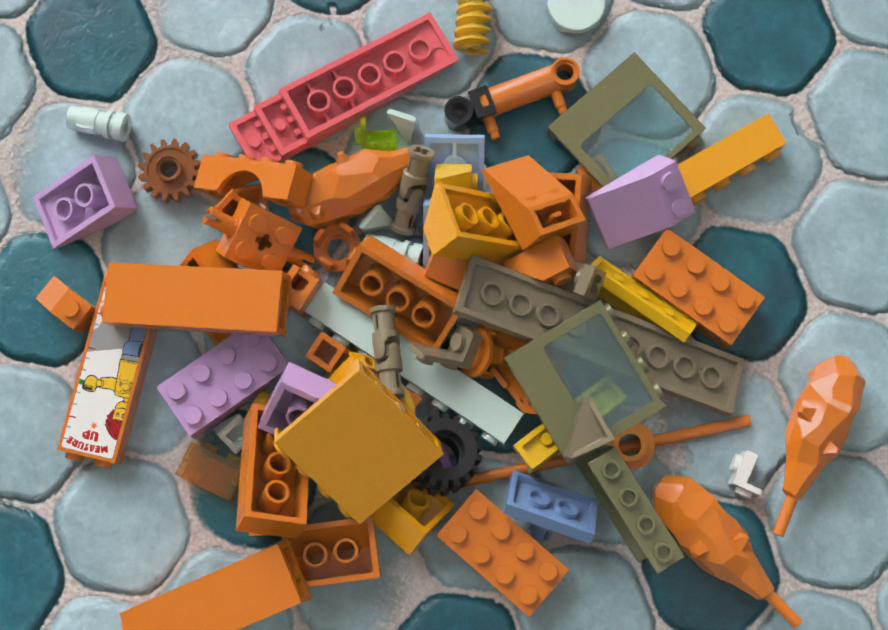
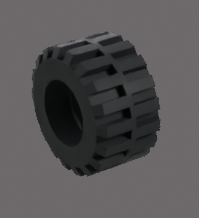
(465, 449)

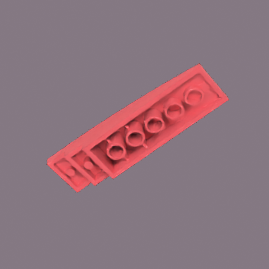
(344, 91)

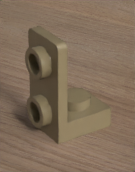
(586, 281)
(460, 352)

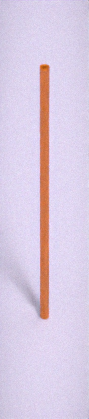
(625, 447)

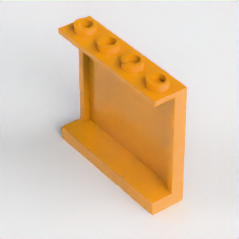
(359, 444)

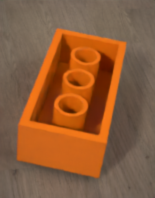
(388, 278)
(698, 288)
(270, 486)
(502, 552)

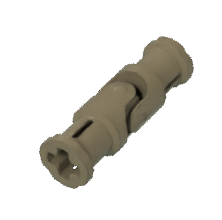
(412, 189)
(387, 348)

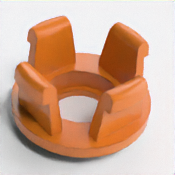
(324, 237)
(487, 354)
(647, 446)

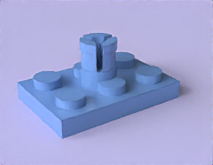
(550, 508)

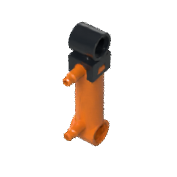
(487, 103)

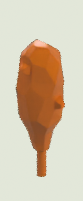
(351, 186)
(818, 428)
(714, 539)

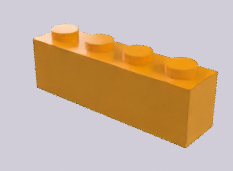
(731, 157)

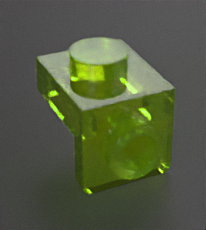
(377, 139)

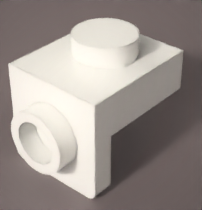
(741, 469)

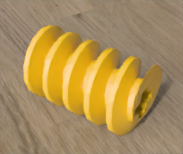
(471, 27)

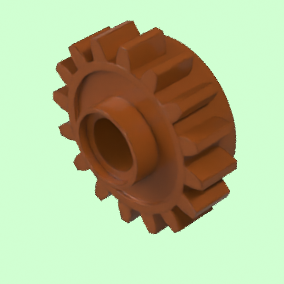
(159, 161)

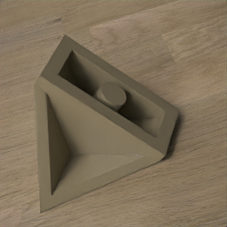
(588, 430)

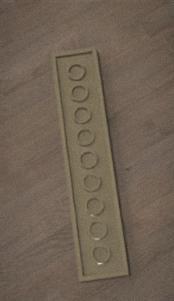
(532, 307)

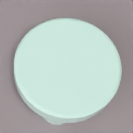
(575, 15)

